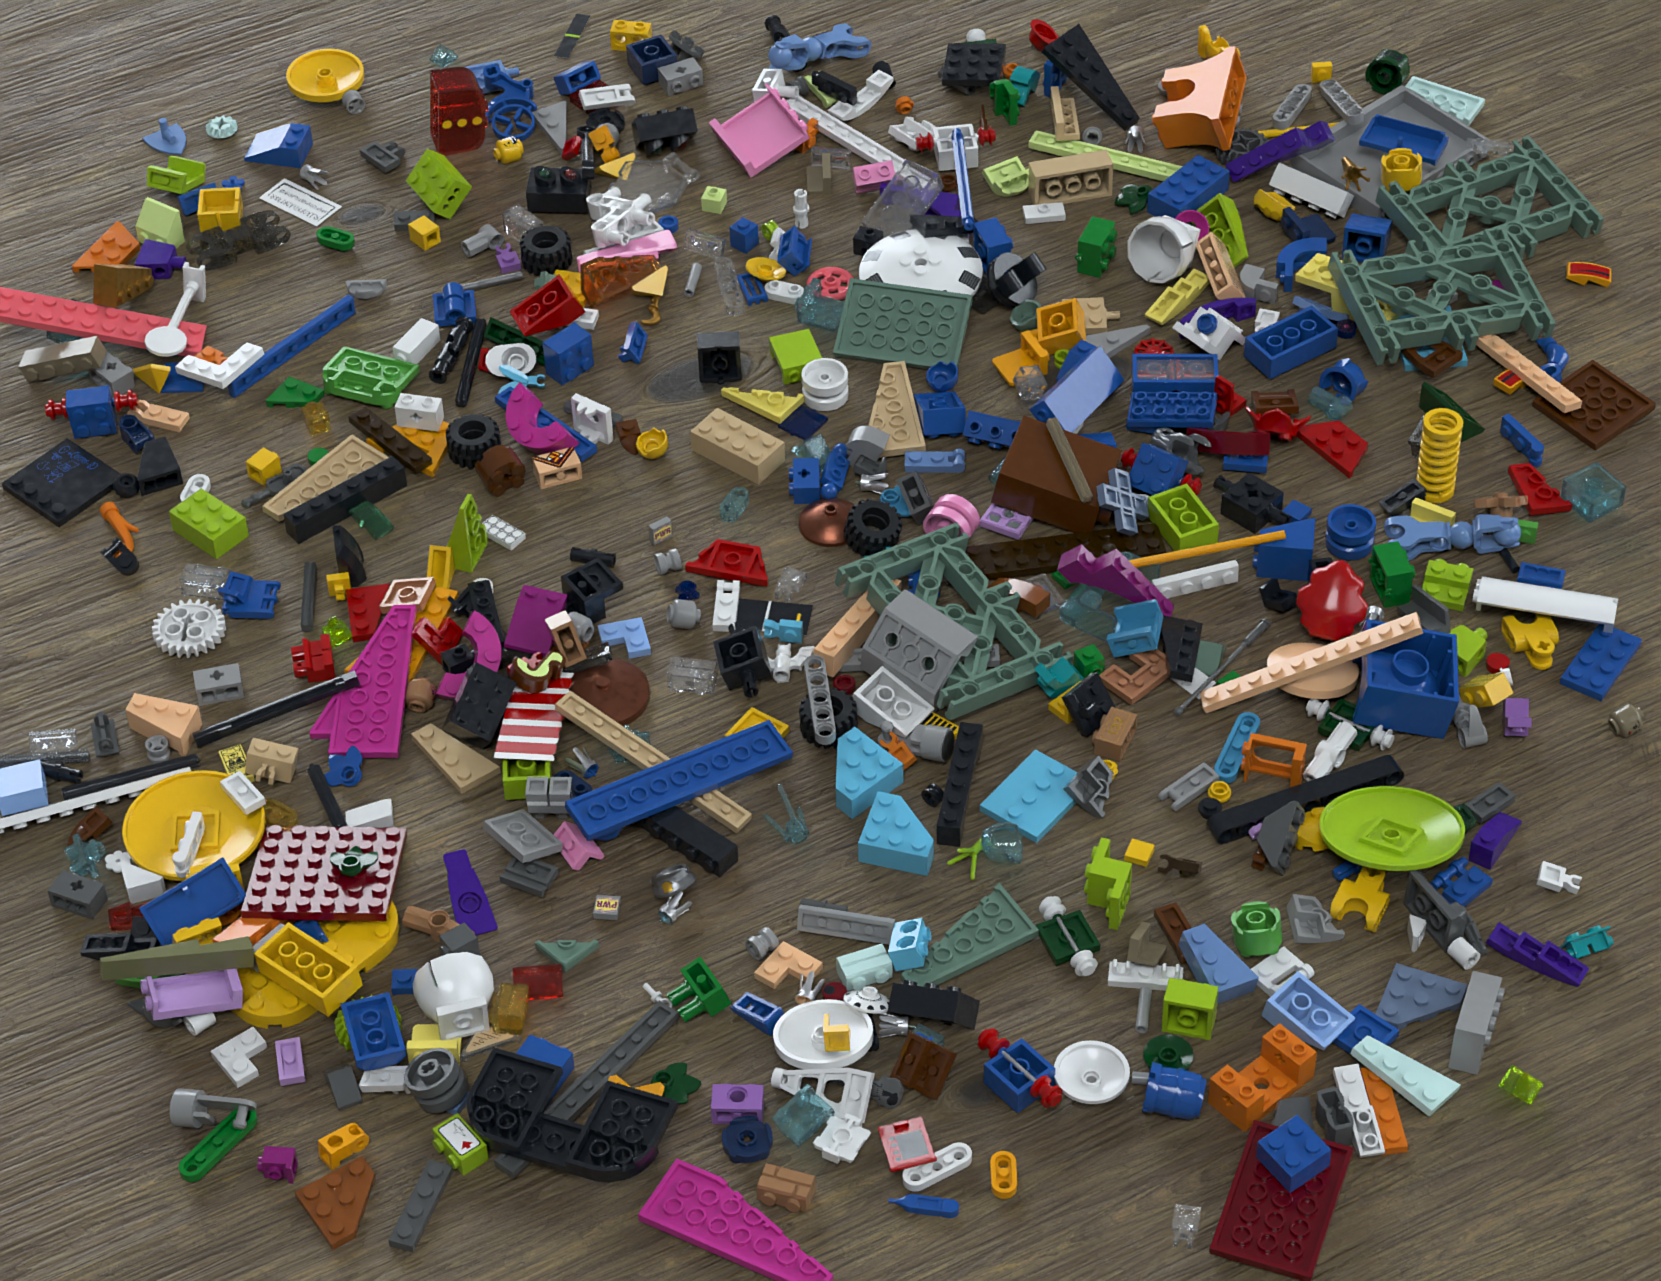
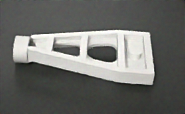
(855, 1092)

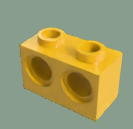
(628, 32)

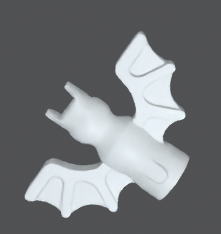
(783, 663)

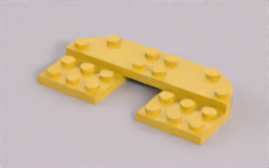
(356, 941)

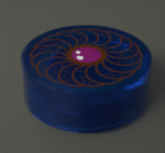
(1346, 329)

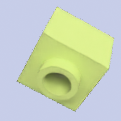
(714, 200)

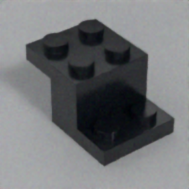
(588, 588)

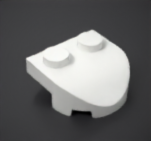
(910, 130)

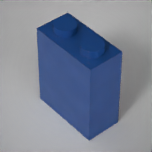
(547, 1052)

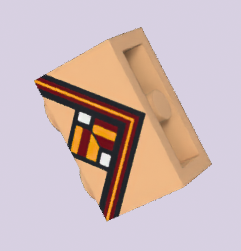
(557, 467)

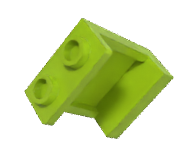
(178, 177)
(793, 353)

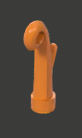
(111, 514)

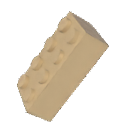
(1071, 178)
(737, 446)

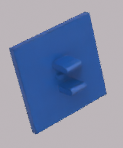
(178, 383)

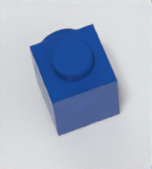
(744, 235)

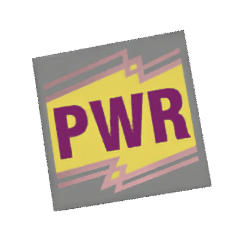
(660, 530)
(607, 907)

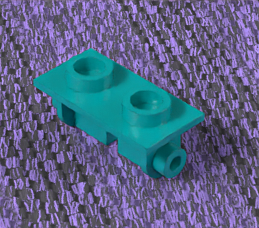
(1596, 937)

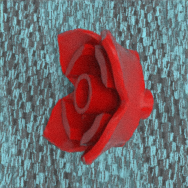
(1276, 423)

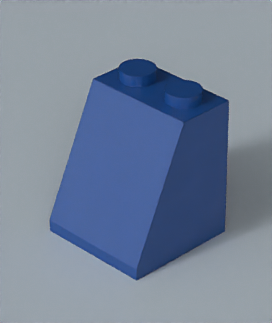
(1367, 236)
(1289, 556)

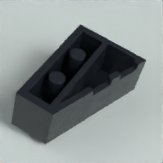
(933, 1004)

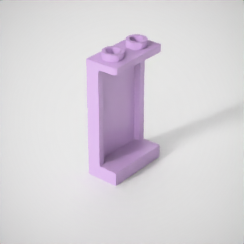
(192, 993)

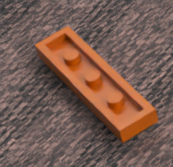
(1386, 1112)

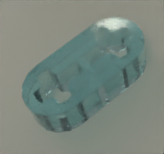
(738, 505)

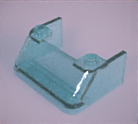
(1083, 605)

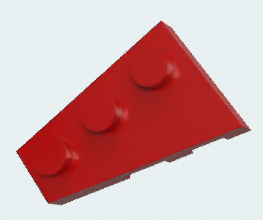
(1541, 496)
(365, 610)

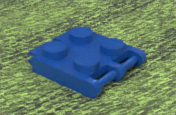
(256, 601)

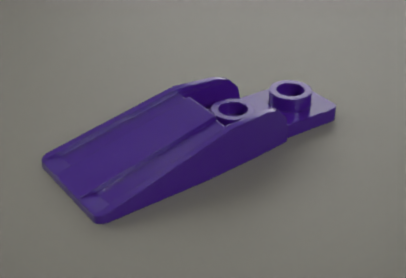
(467, 894)

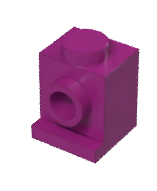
(278, 1163)

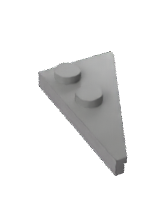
(553, 122)
(1117, 340)

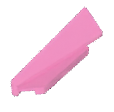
(648, 245)

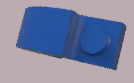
(1296, 256)

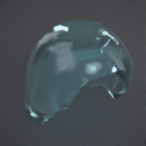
(1002, 843)

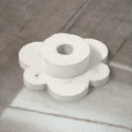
(114, 860)

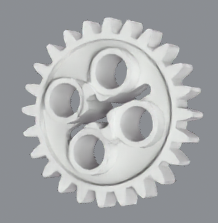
(188, 628)

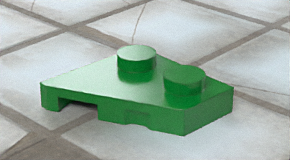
(295, 394)

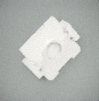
(841, 1138)

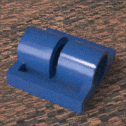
(453, 304)

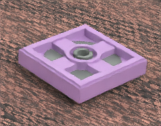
(1005, 521)

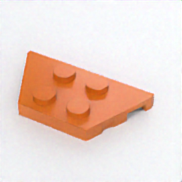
(113, 247)

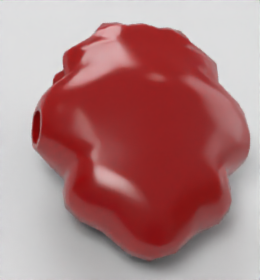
(1332, 601)

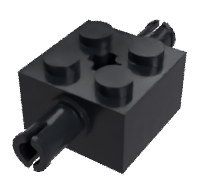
(1251, 502)
(742, 658)

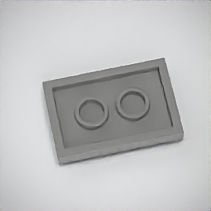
(523, 836)

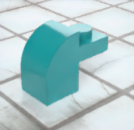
(1025, 81)
(1058, 677)

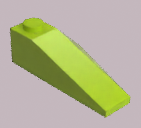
(1226, 225)
(468, 536)

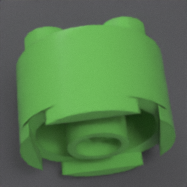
(1257, 929)

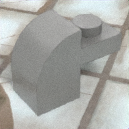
(1256, 287)
(866, 442)

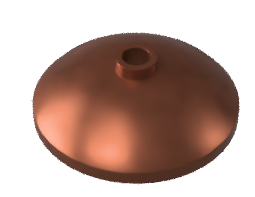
(825, 522)

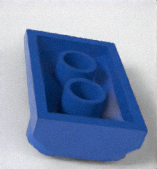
(373, 1032)

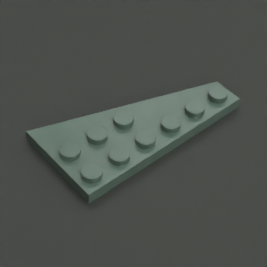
(975, 939)

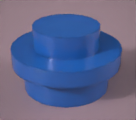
(1207, 323)

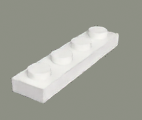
(1198, 579)

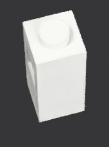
(417, 342)

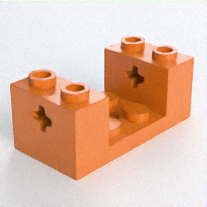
(1283, 1067)

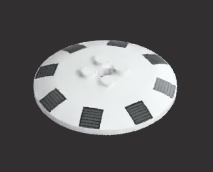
(948, 262)

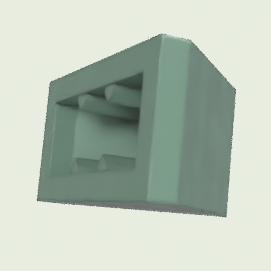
(1209, 657)

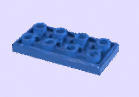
(1172, 409)

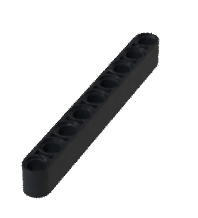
(1238, 820)

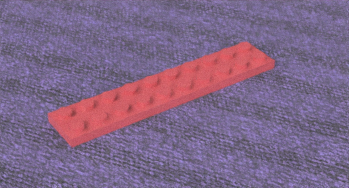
(89, 320)

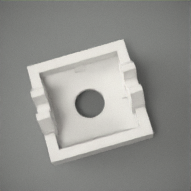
(583, 411)

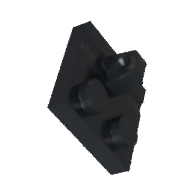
(1088, 703)

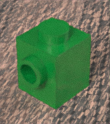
(1089, 660)

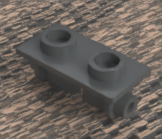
(104, 735)

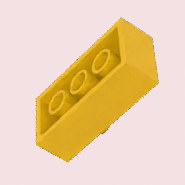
(308, 969)

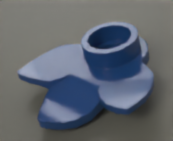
(343, 766)

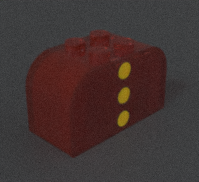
(456, 111)

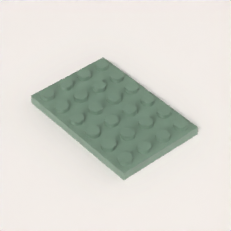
(902, 324)

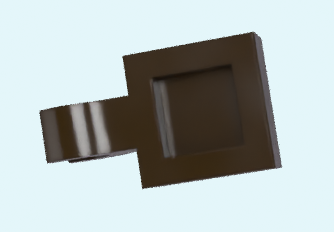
(1186, 866)

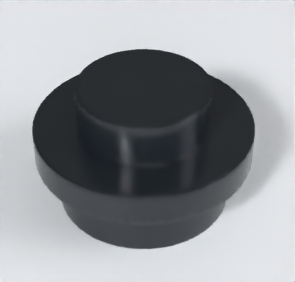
(1208, 807)

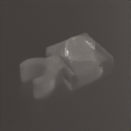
(790, 581)
(1185, 1223)

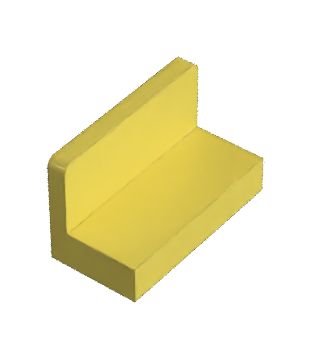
(1428, 512)

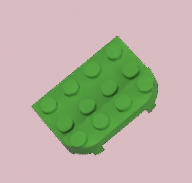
(367, 377)

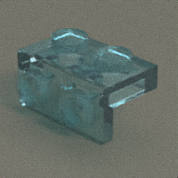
(802, 1115)

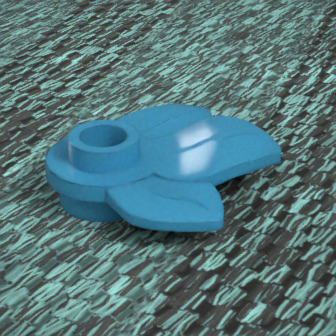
(895, 499)

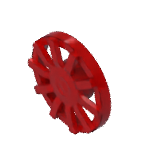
(1153, 349)

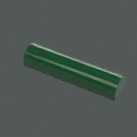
(506, 334)

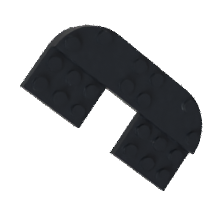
(611, 1146)

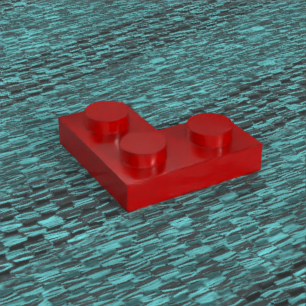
(435, 639)

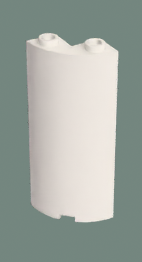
(1546, 601)

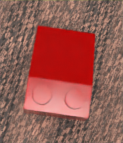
(547, 308)

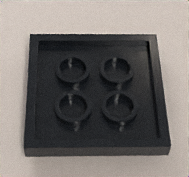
(973, 64)

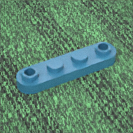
(1231, 756)

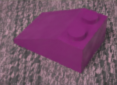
(527, 627)

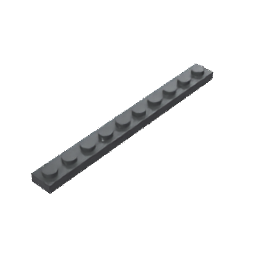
(592, 1082)

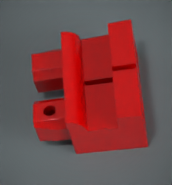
(318, 659)

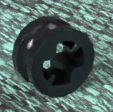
(932, 795)

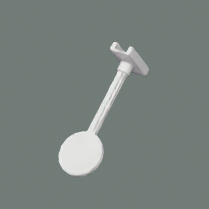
(168, 339)

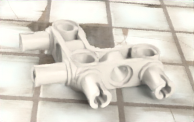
(616, 216)

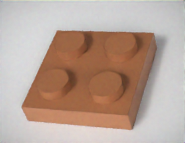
(408, 592)

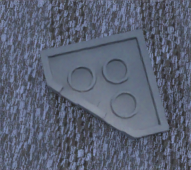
(1418, 996)

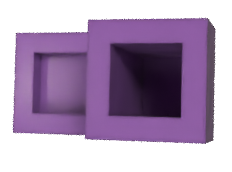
(1516, 717)

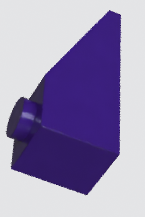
(1493, 839)

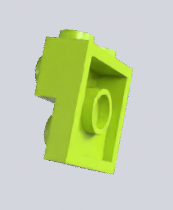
(1448, 583)

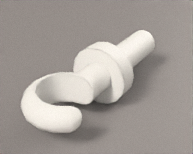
(656, 996)

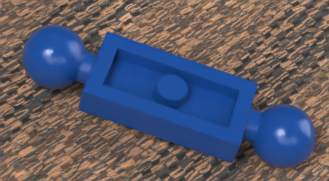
(834, 471)

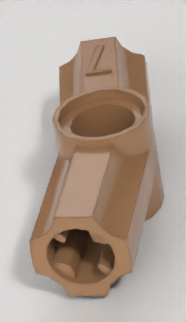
(429, 922)

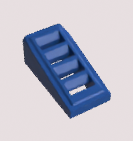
(756, 1018)

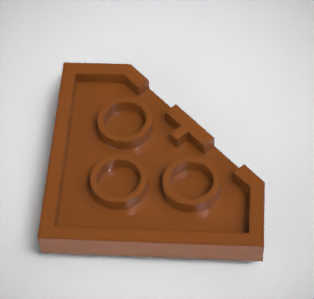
(338, 1201)

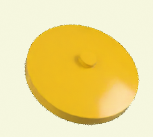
(324, 75)

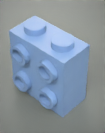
(22, 787)

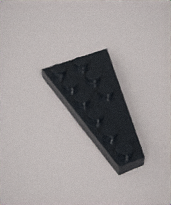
(1084, 67)

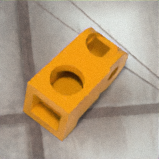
(341, 1144)

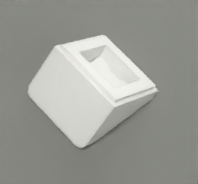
(1416, 931)

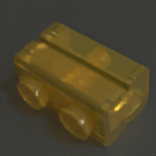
(510, 1008)

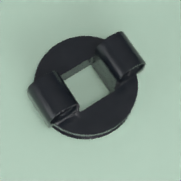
(1020, 280)

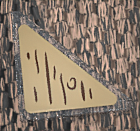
(484, 1043)

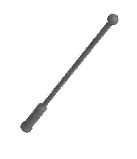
(1263, 625)

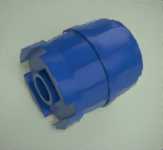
(1174, 1092)

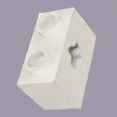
(419, 412)

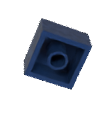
(649, 55)

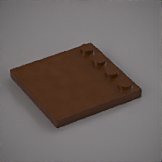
(1606, 407)

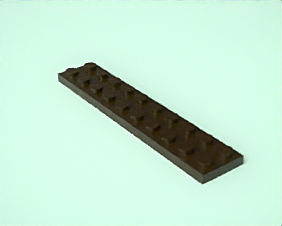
(1044, 553)

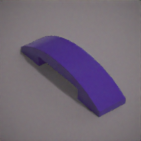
(1237, 308)

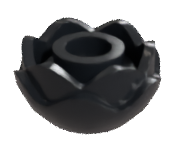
(126, 485)

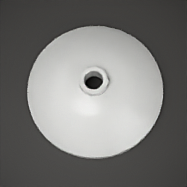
(1093, 1063)

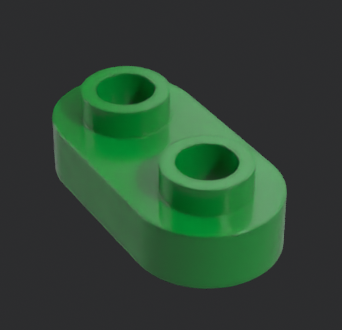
(335, 238)

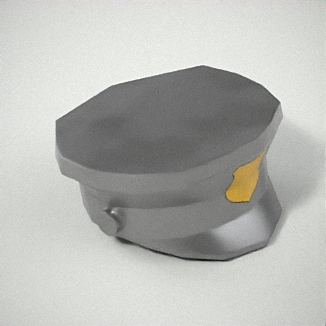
(672, 881)

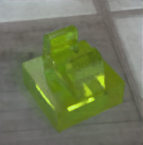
(337, 631)

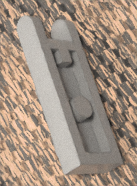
(1190, 786)

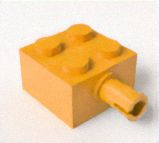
(1060, 325)

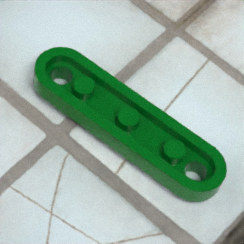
(214, 1147)

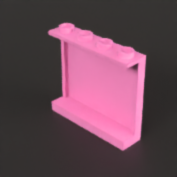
(761, 132)

